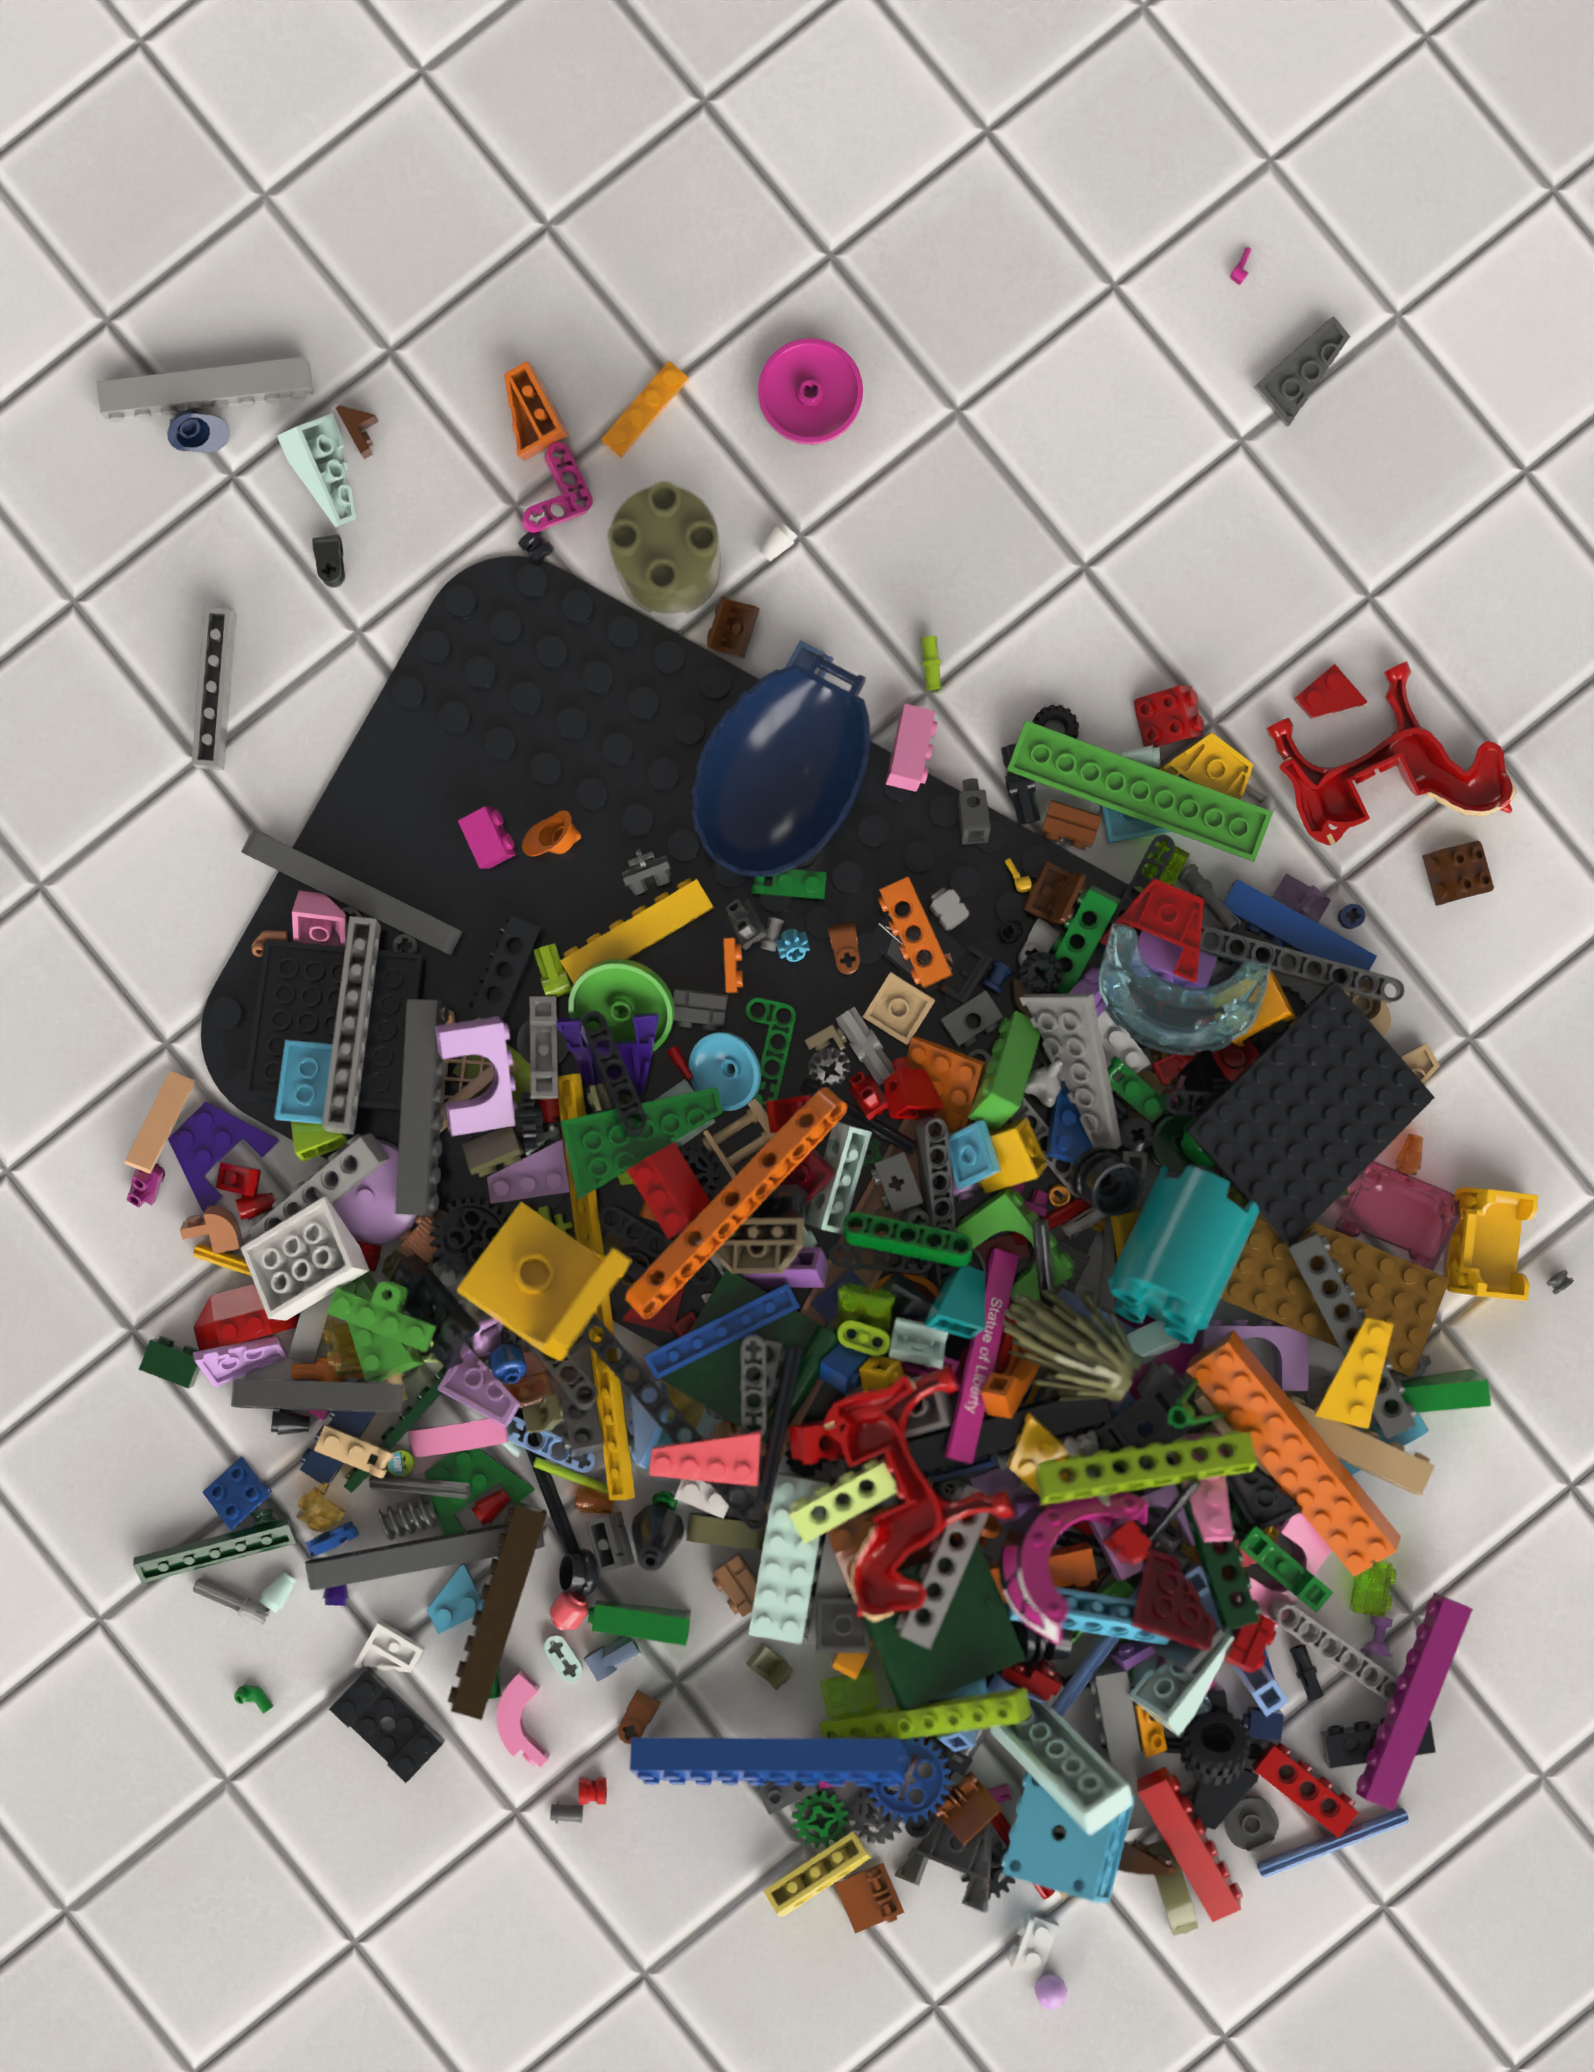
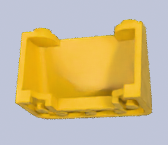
(1486, 1243)

